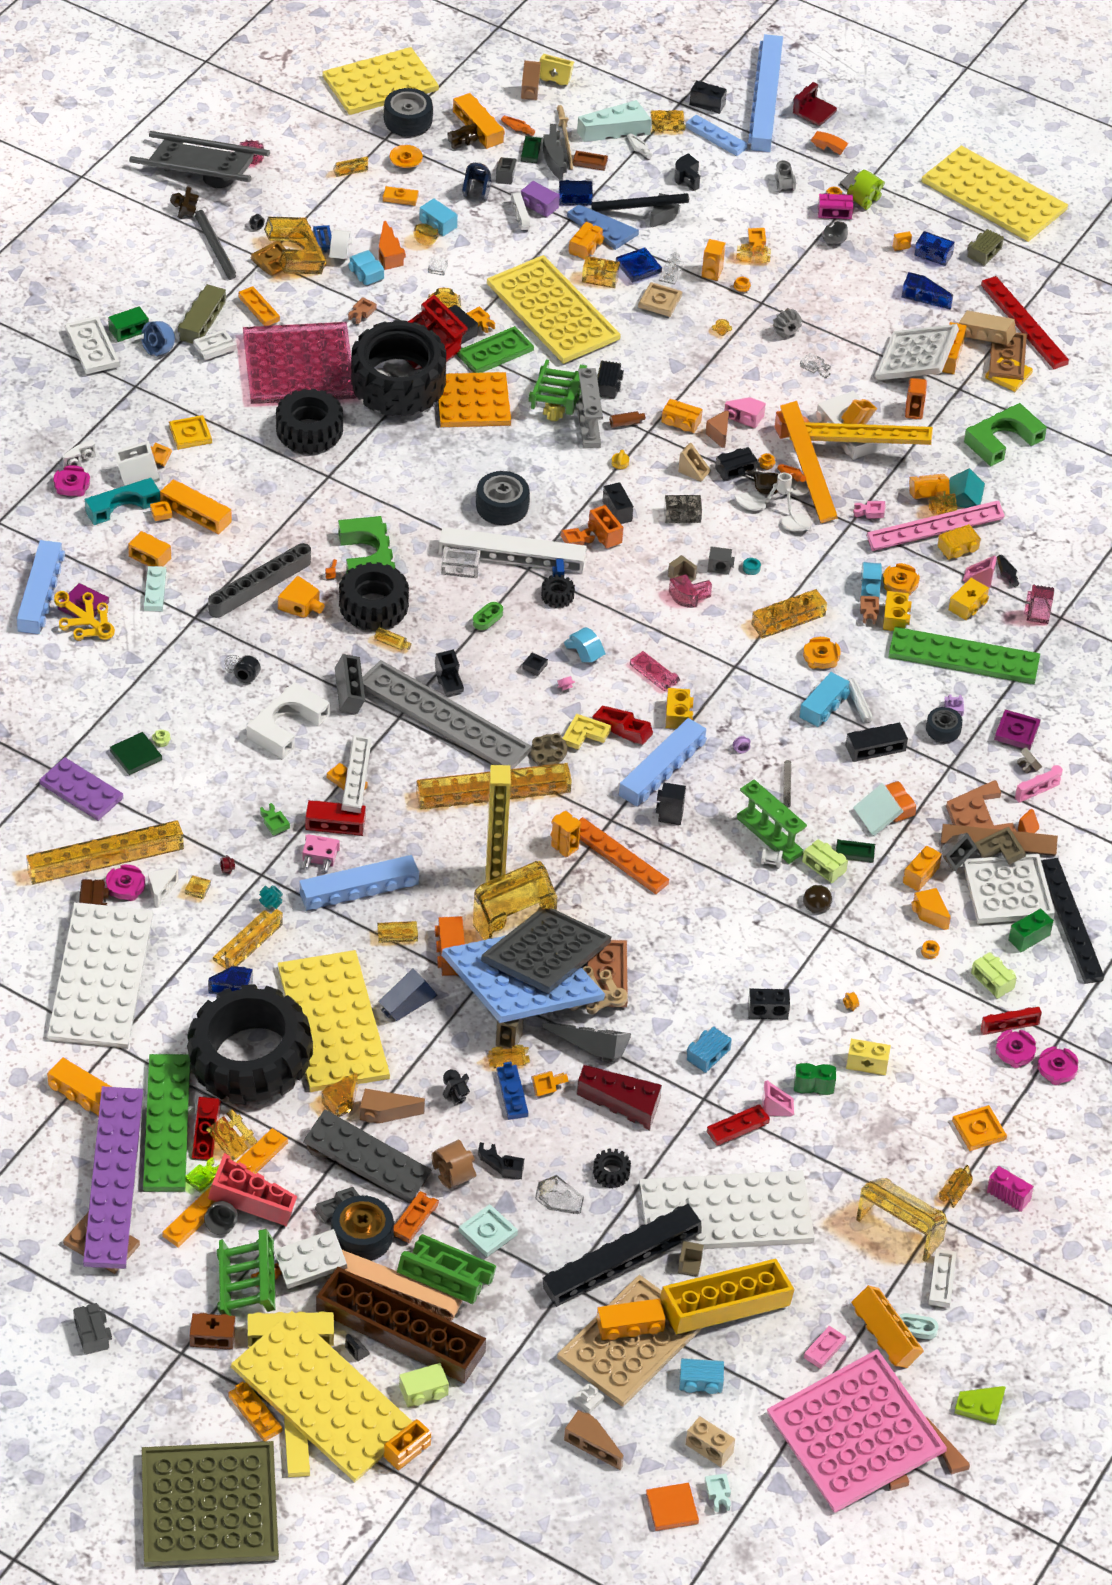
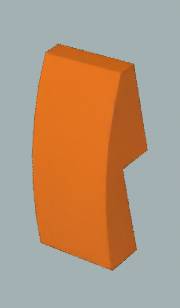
(824, 139)

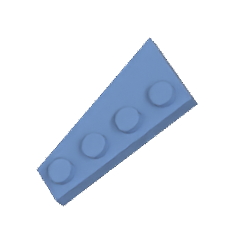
(614, 231)

